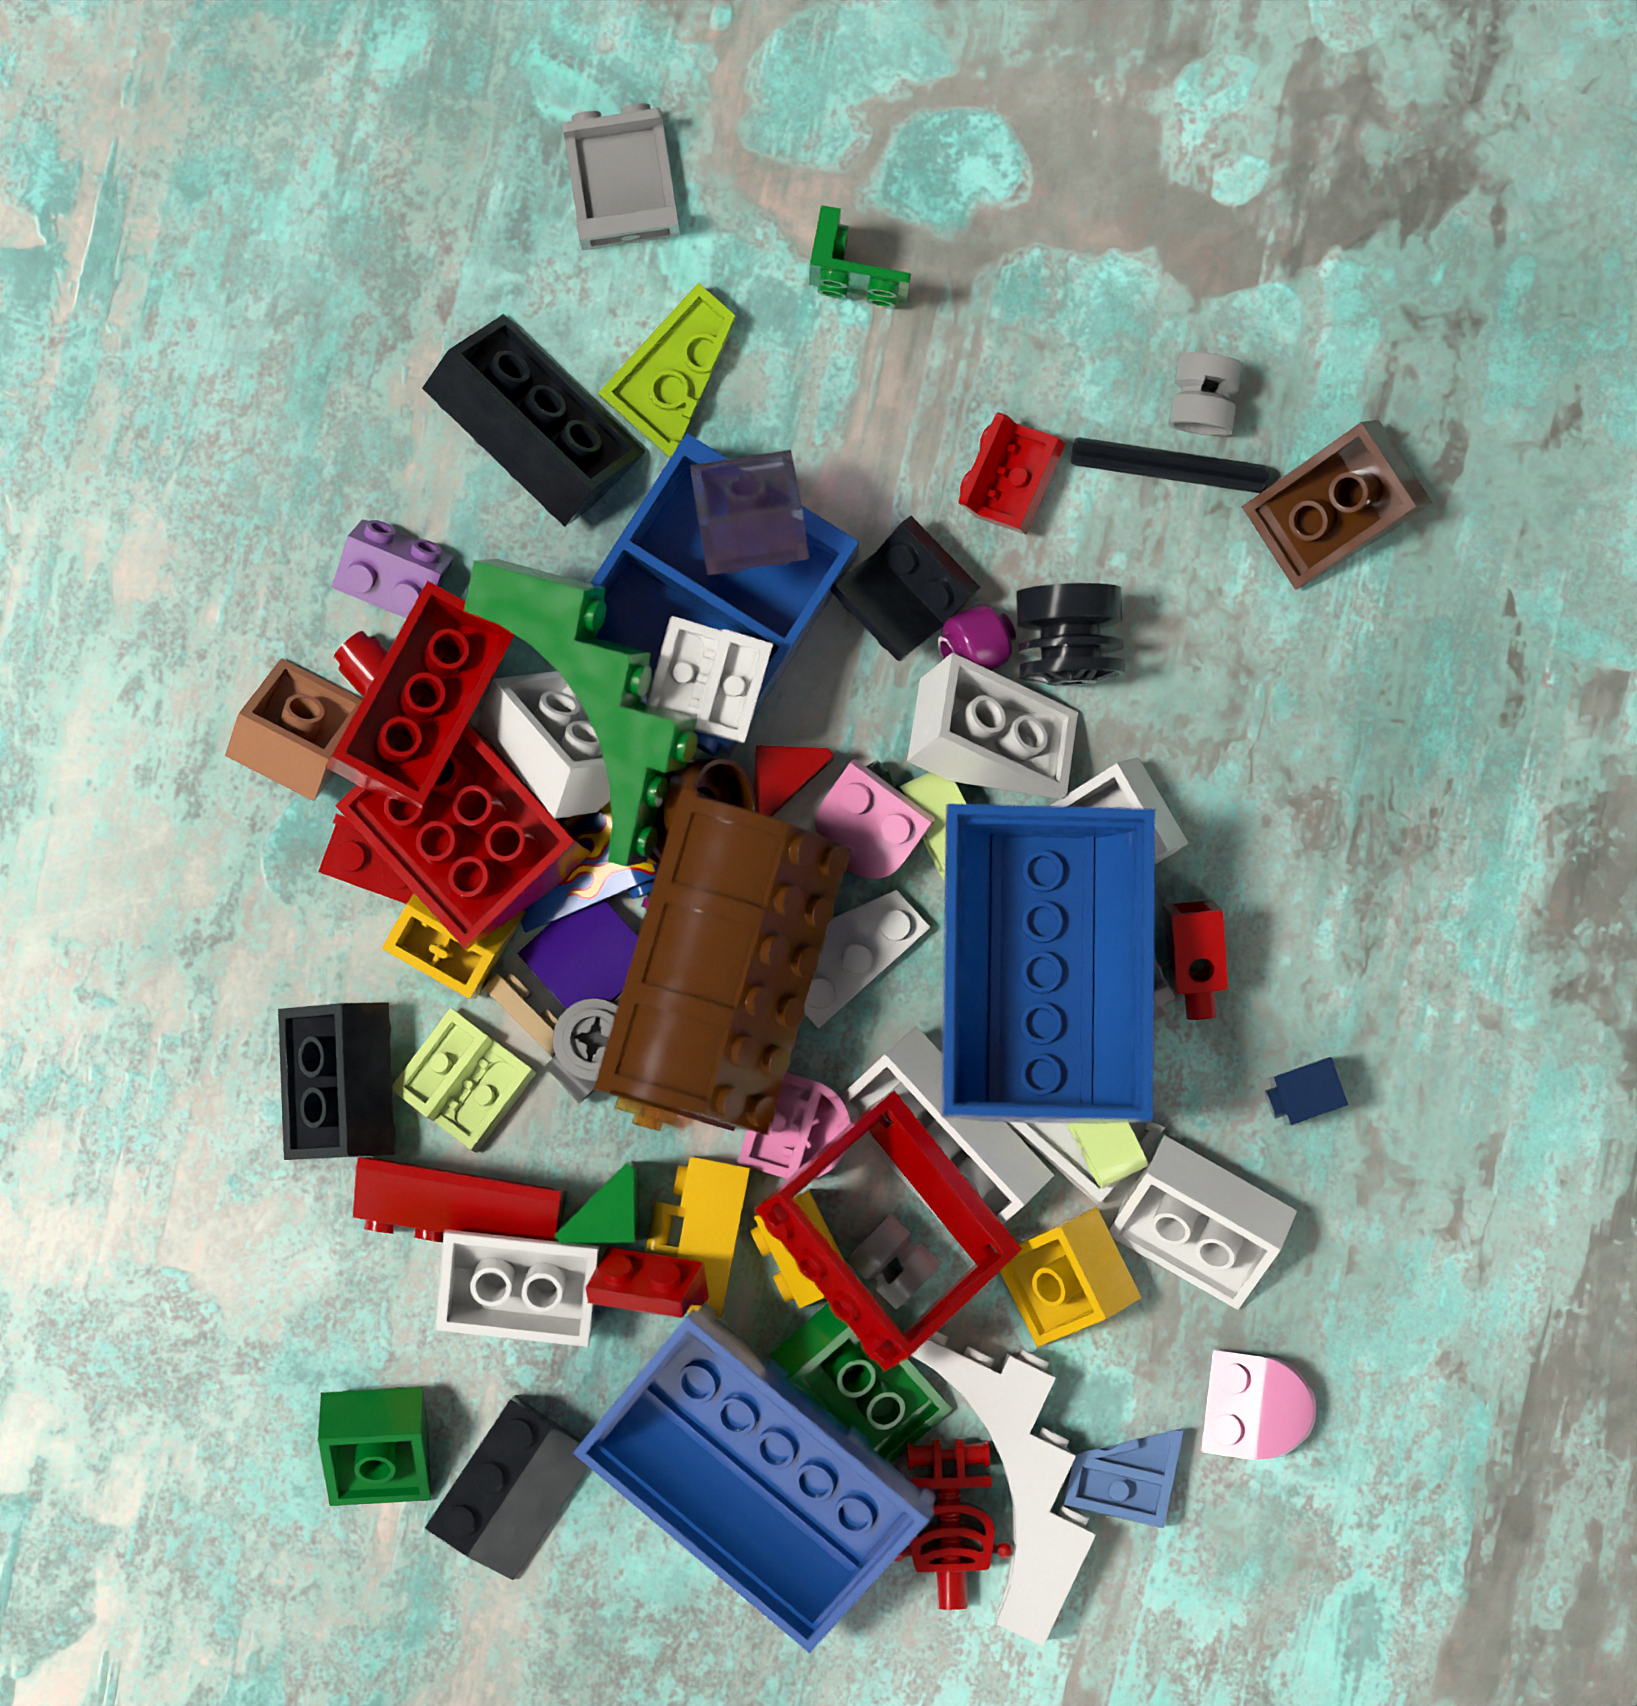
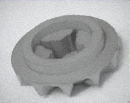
(578, 1020)

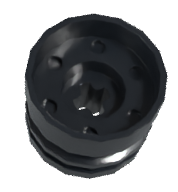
(1070, 633)

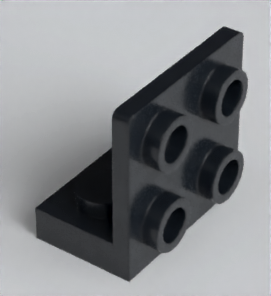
(905, 589)

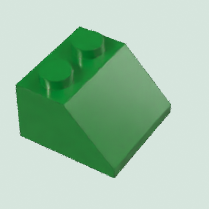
(375, 1446)

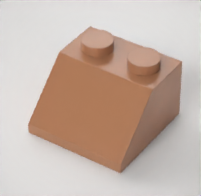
(292, 728)

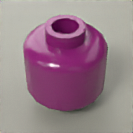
(979, 636)

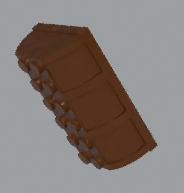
(722, 965)

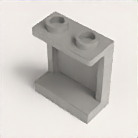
(620, 177)

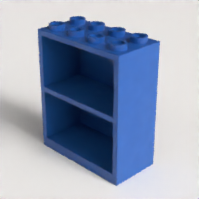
(662, 573)

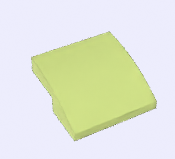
(463, 1080)

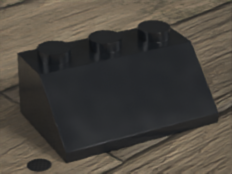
(336, 1081)
(510, 1489)

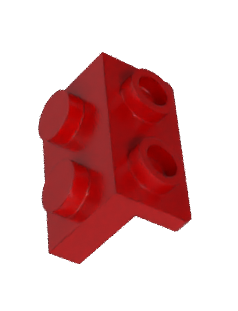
(1010, 474)
(647, 1283)

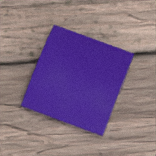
(583, 955)

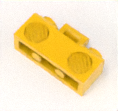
(712, 1214)

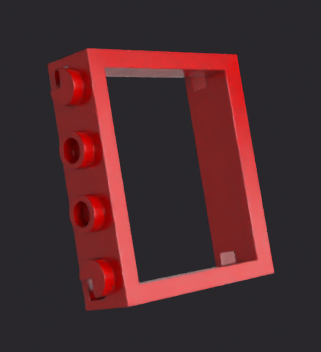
(944, 1192)

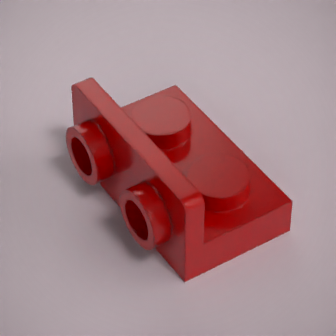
(358, 864)

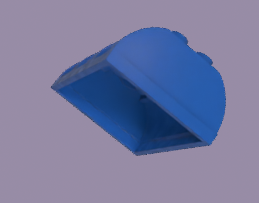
(1048, 964)
(756, 1478)

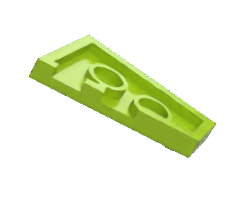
(670, 370)

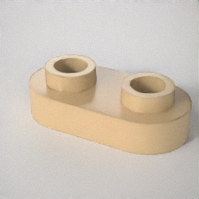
(512, 998)

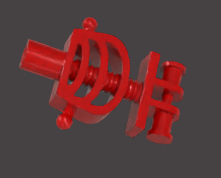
(952, 1570)

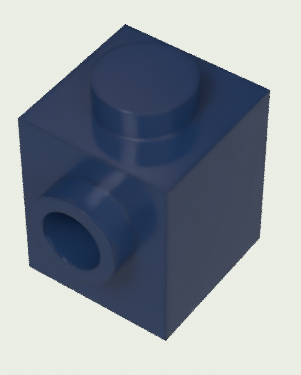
(1305, 1092)

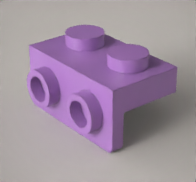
(388, 566)

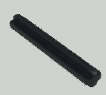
(1169, 465)

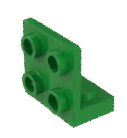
(837, 277)

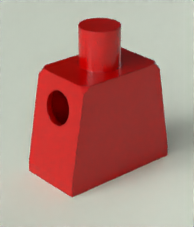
(1193, 933)

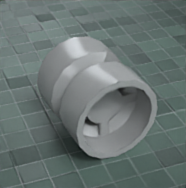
(1201, 411)
(880, 1247)

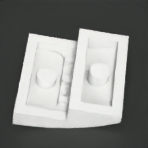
(710, 677)

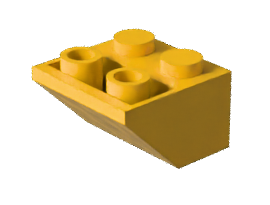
(429, 947)

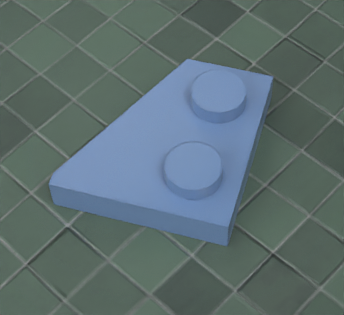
(1126, 1479)

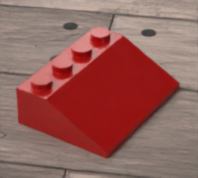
(475, 845)

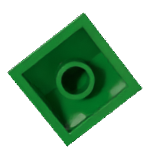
(609, 1214)

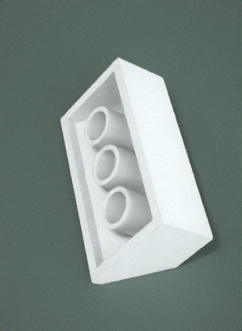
(983, 1151)

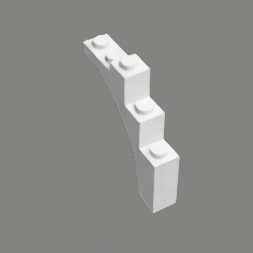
(1046, 1543)

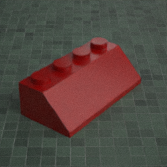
(420, 698)
(443, 1200)

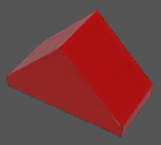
(784, 772)

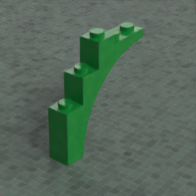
(608, 679)

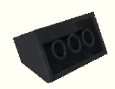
(532, 419)

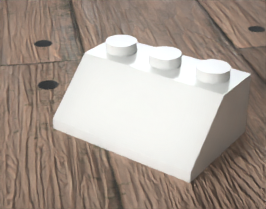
(547, 742)
(1202, 1222)
(516, 1288)

